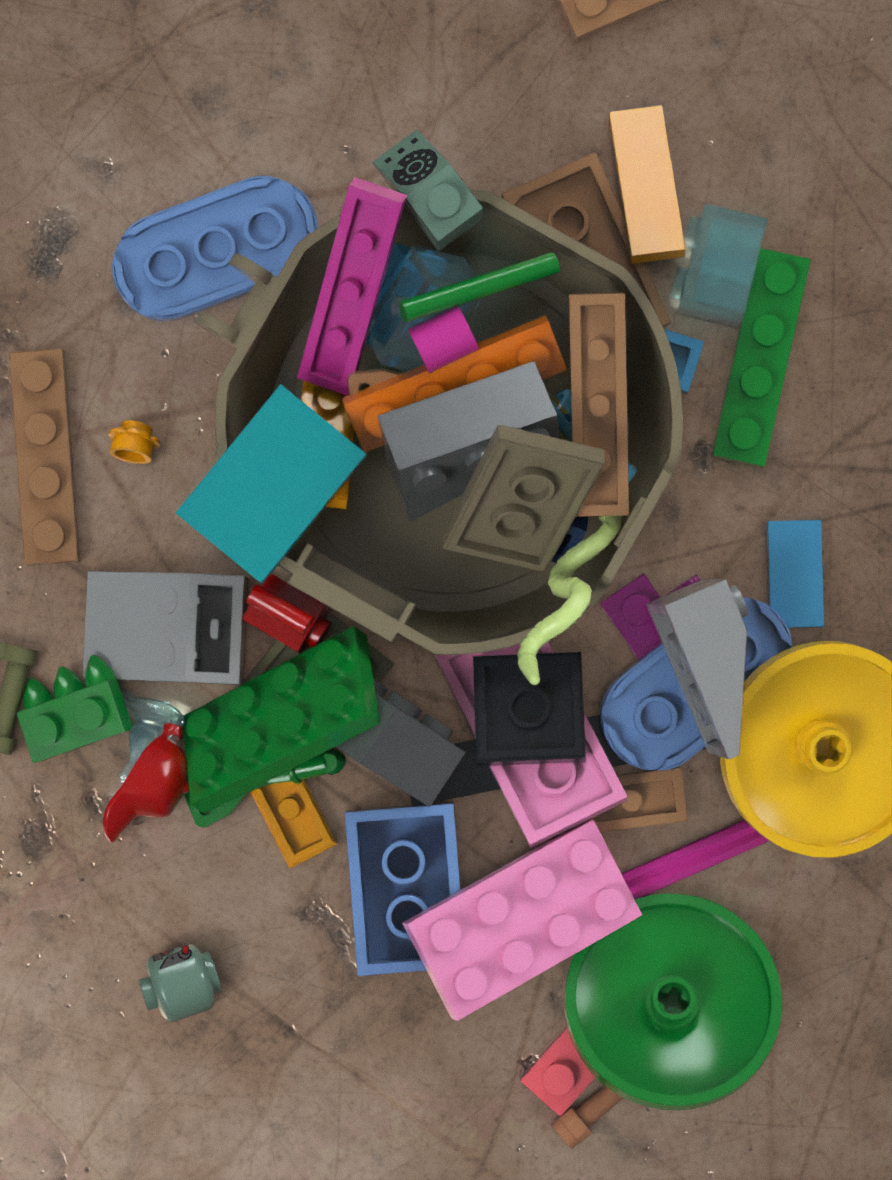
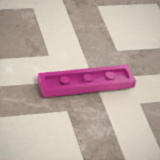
(351, 284)

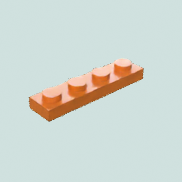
(495, 355)

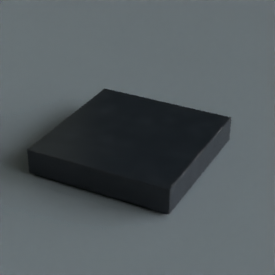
(527, 721)

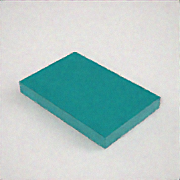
(271, 484)

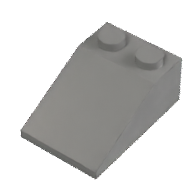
(707, 651)

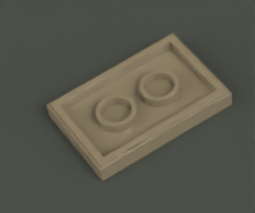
(522, 498)

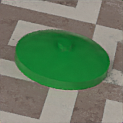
(674, 1004)

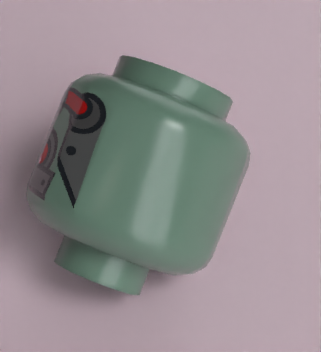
(180, 982)

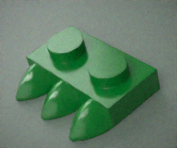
(75, 714)

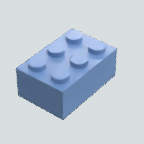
(397, 868)

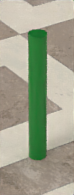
(478, 287)

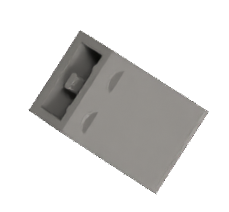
(167, 626)

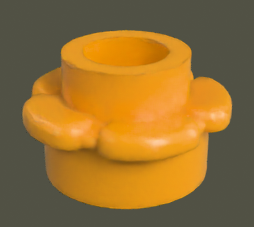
(133, 442)

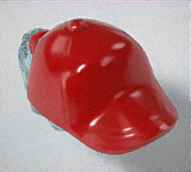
(156, 767)

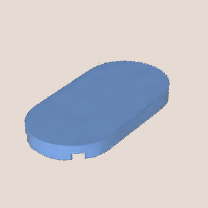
(181, 256)
(645, 707)

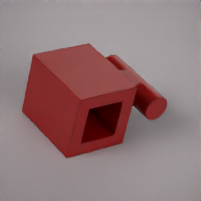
(287, 614)

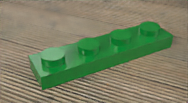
(760, 358)

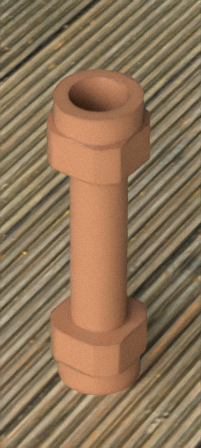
(575, 1124)

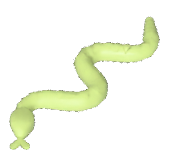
(564, 586)

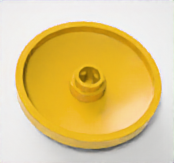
(816, 750)

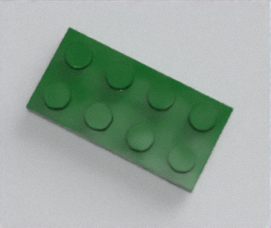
(280, 720)

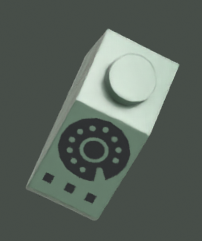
(433, 189)

